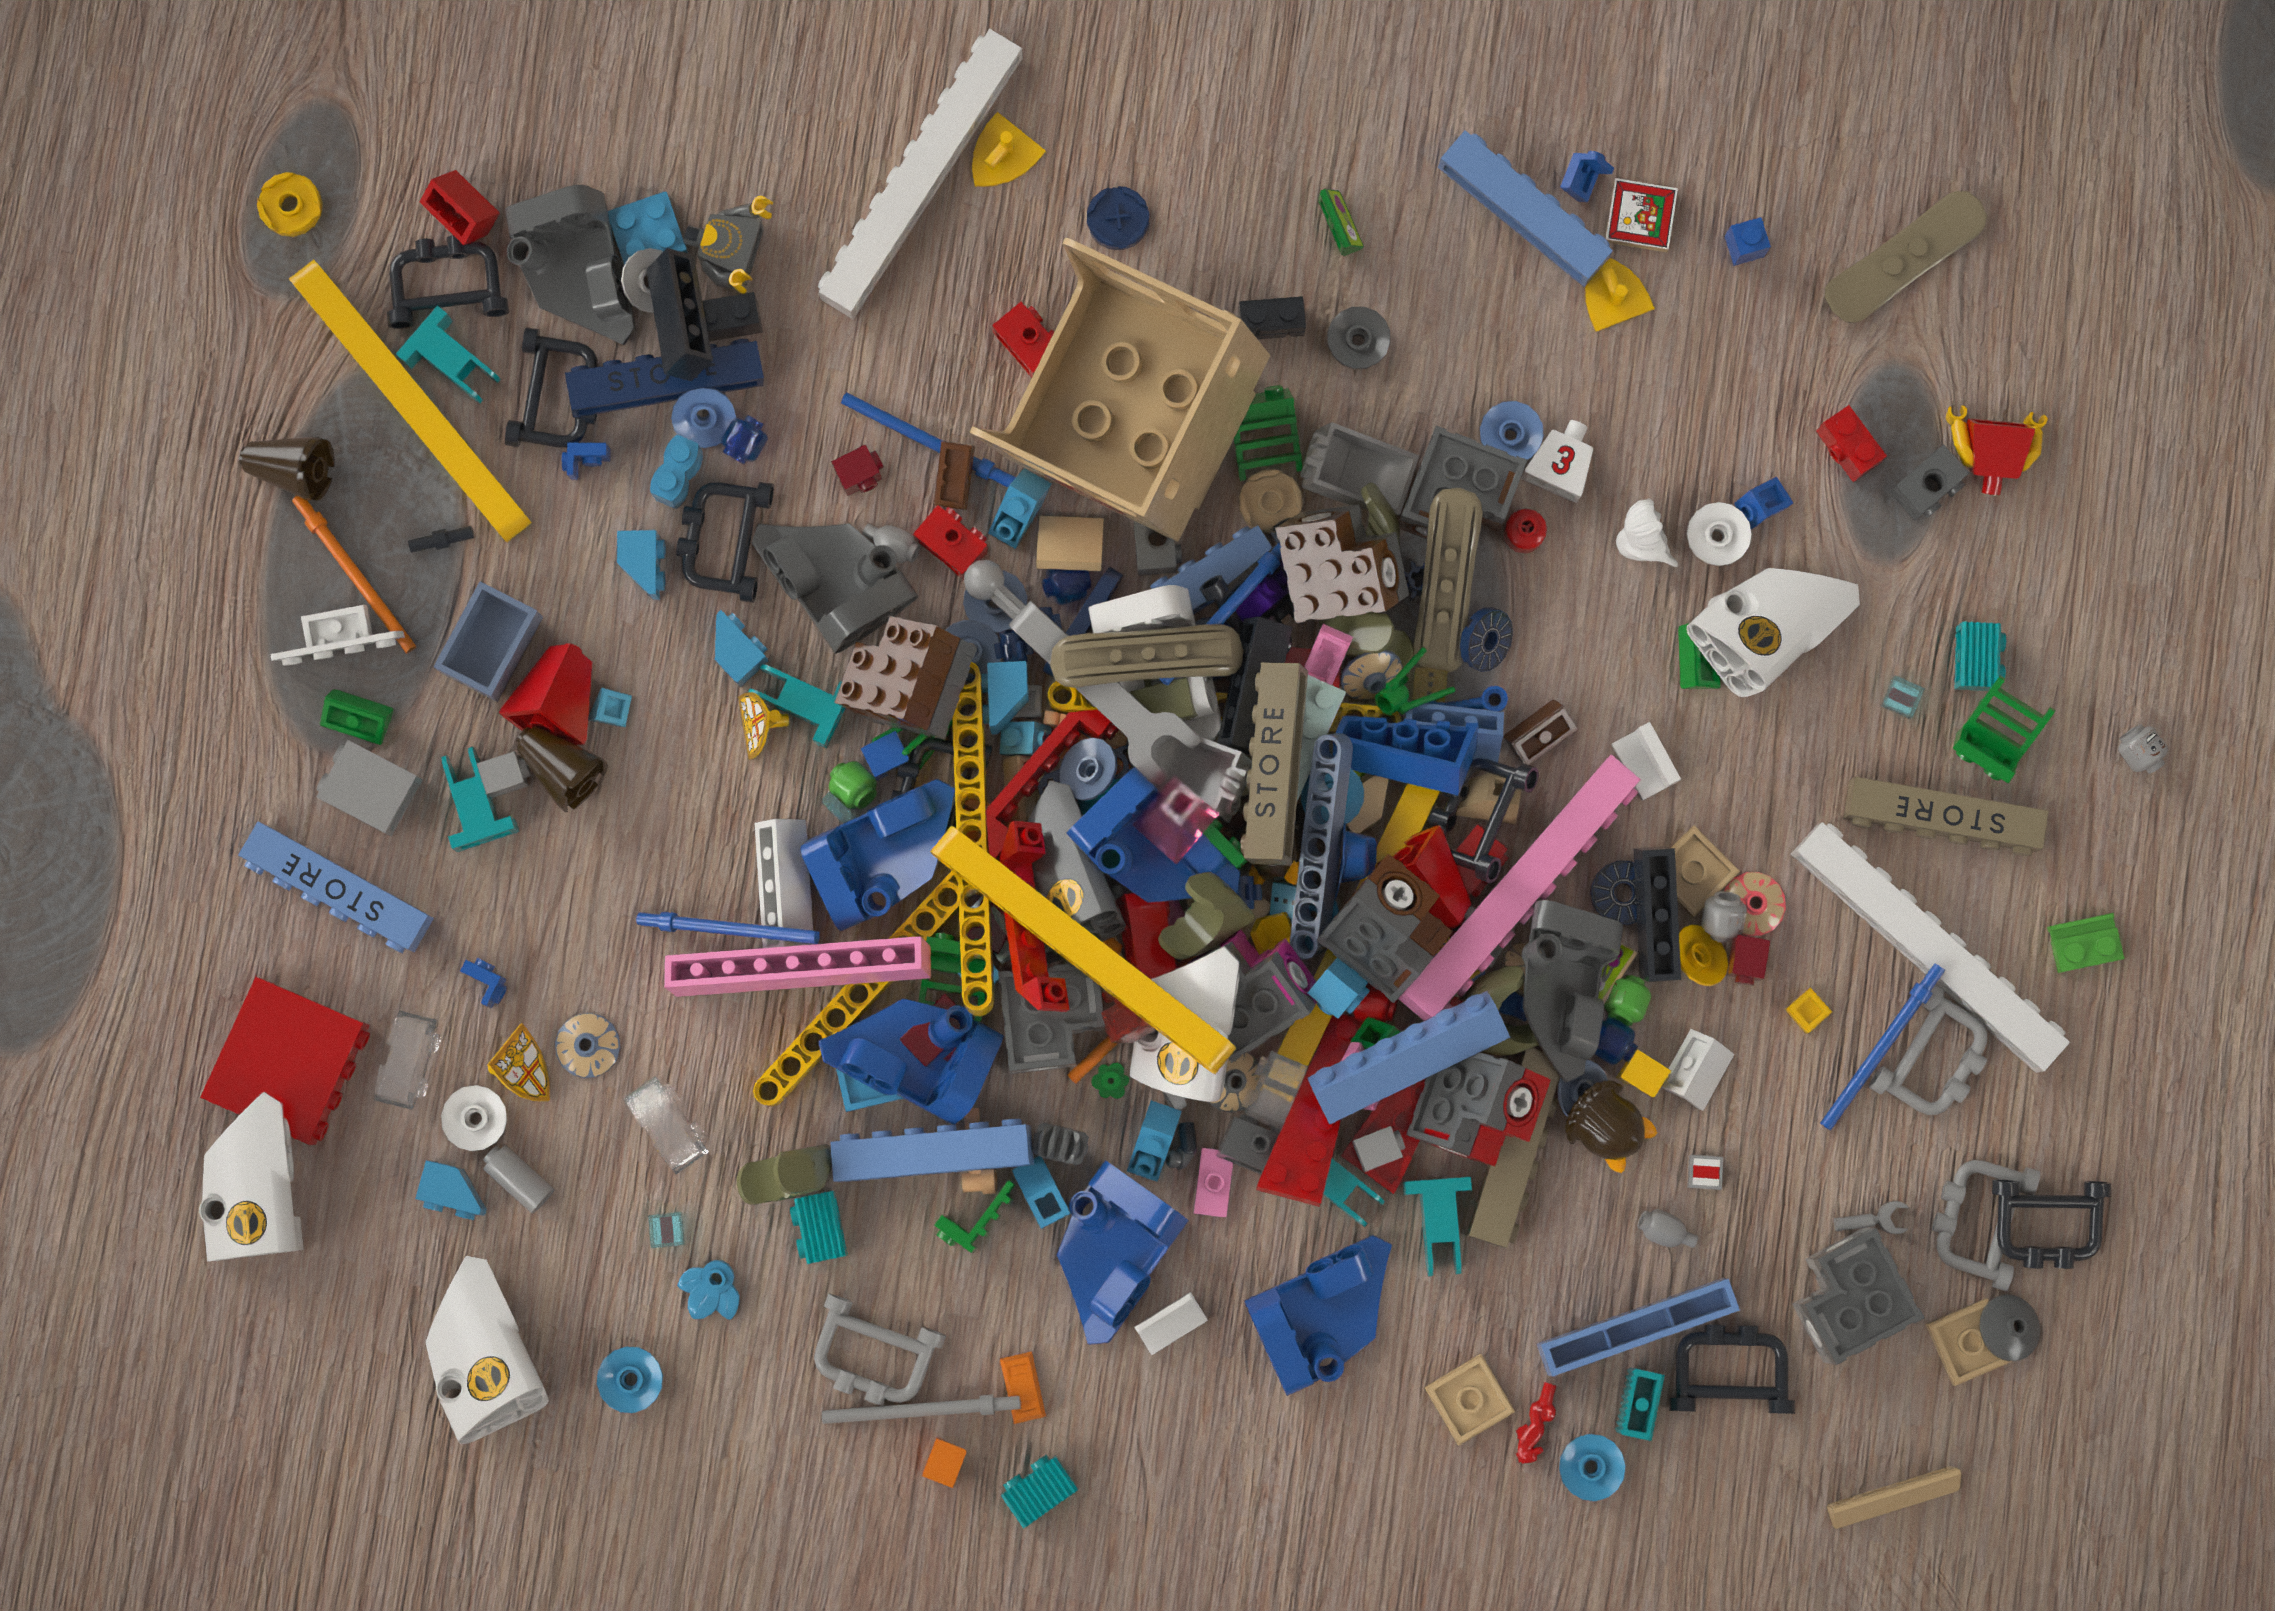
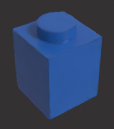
(1747, 241)

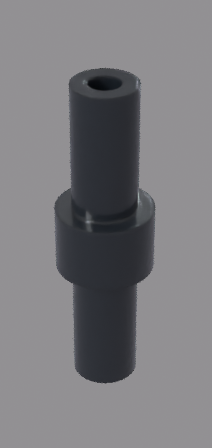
(441, 539)

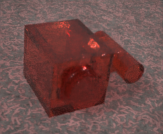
(1122, 1023)

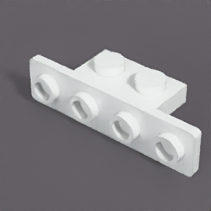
(334, 631)

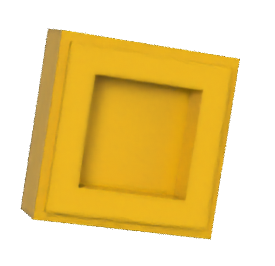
(1808, 1010)

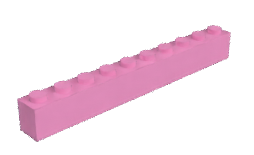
(1520, 888)

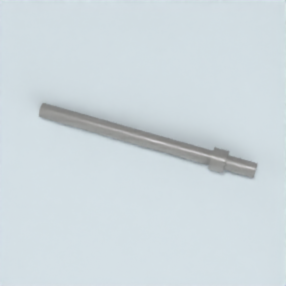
(985, 1405)

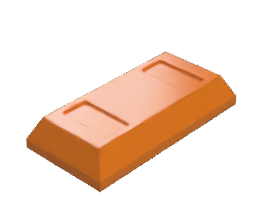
(1022, 1381)

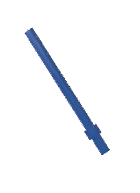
(984, 468)
(1266, 565)
(671, 922)
(1919, 994)

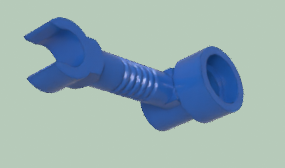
(1481, 702)

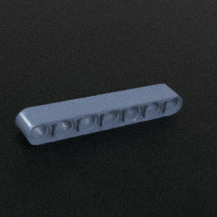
(1331, 833)

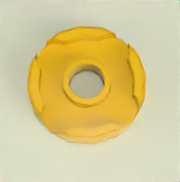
(302, 217)

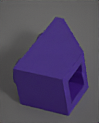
(1265, 595)

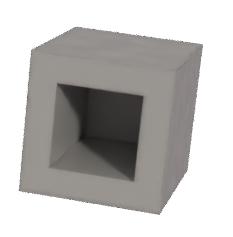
(504, 774)
(1379, 1148)

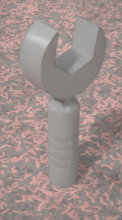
(1870, 1220)

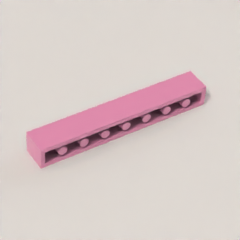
(798, 966)

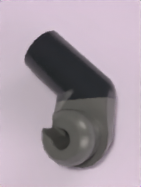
(1188, 1147)

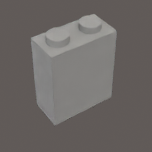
(368, 787)

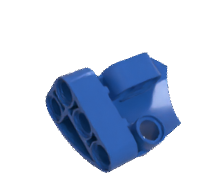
(879, 853)
(1142, 865)
(878, 1058)
(1114, 1248)
(1322, 1314)

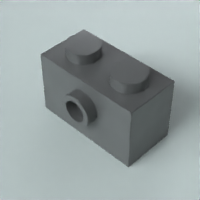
(1247, 1143)

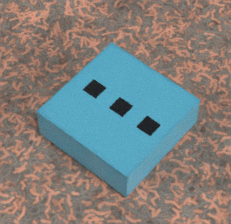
(1283, 898)

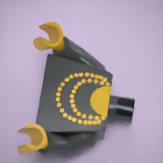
(730, 243)

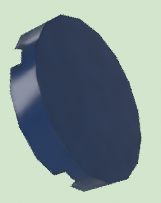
(1117, 218)

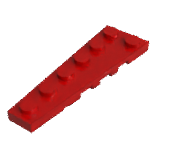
(1398, 1113)
(1307, 1140)

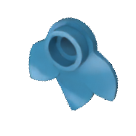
(710, 1295)

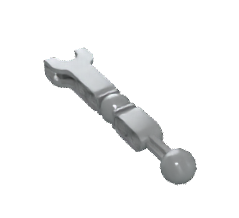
(1143, 729)

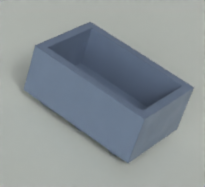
(488, 641)

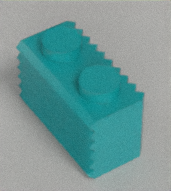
(1978, 655)
(819, 1227)
(1640, 1404)
(1039, 1490)

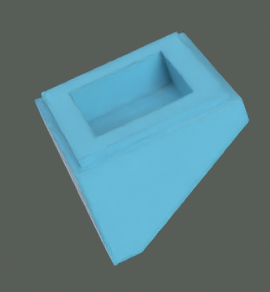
(611, 708)

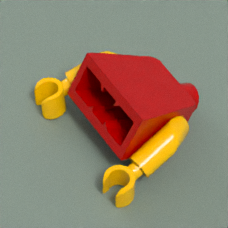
(1996, 447)

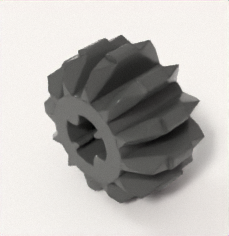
(1060, 1143)

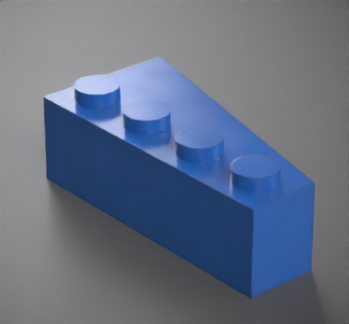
(1411, 752)

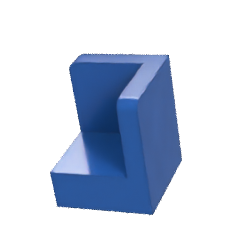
(884, 755)

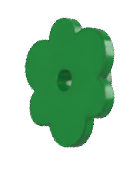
(1100, 1081)

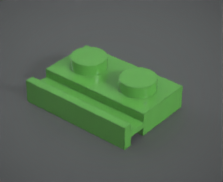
(2085, 943)

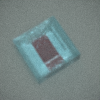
(1902, 697)
(839, 810)
(666, 1230)

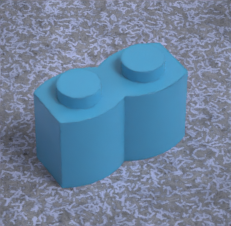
(681, 464)

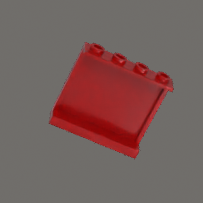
(291, 1053)

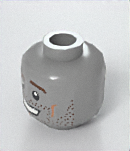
(2143, 749)
(1724, 916)

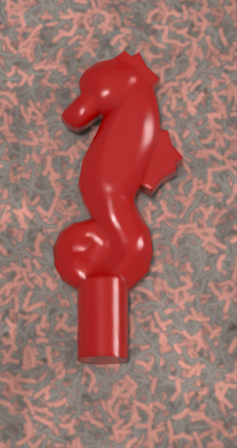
(1528, 1436)

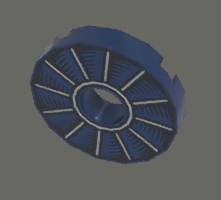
(1500, 632)
(1603, 889)

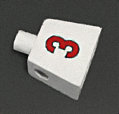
(1561, 462)

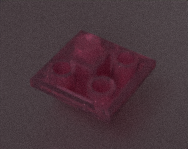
(1175, 819)

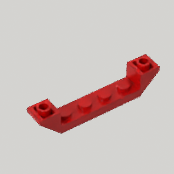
(1044, 759)
(1027, 952)

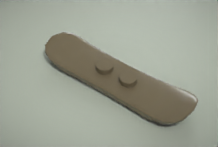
(1906, 256)
(1448, 577)
(1146, 655)

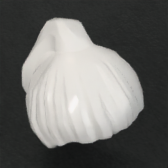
(1643, 535)

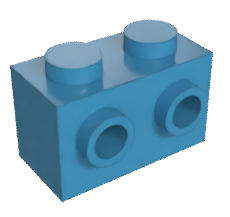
(1339, 989)

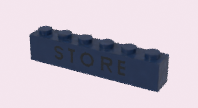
(644, 383)

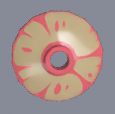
(1772, 901)

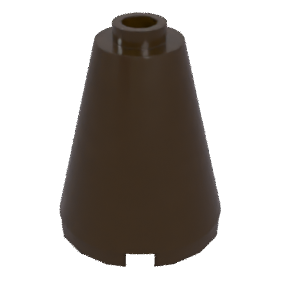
(291, 464)
(560, 766)

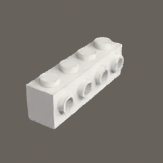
(783, 877)

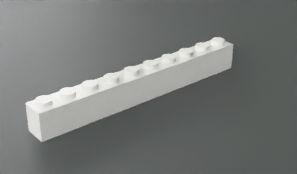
(920, 174)
(1925, 943)

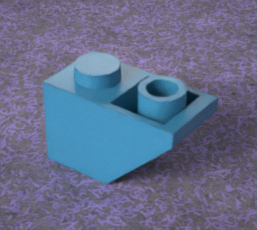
(1019, 507)
(640, 558)
(735, 651)
(1006, 692)
(1154, 1141)
(449, 1187)
(1041, 1192)

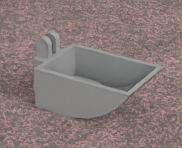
(1346, 460)
(1208, 769)

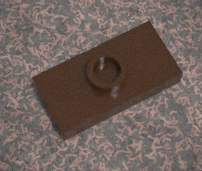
(954, 475)

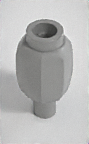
(897, 539)
(1665, 1229)

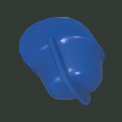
(1357, 857)

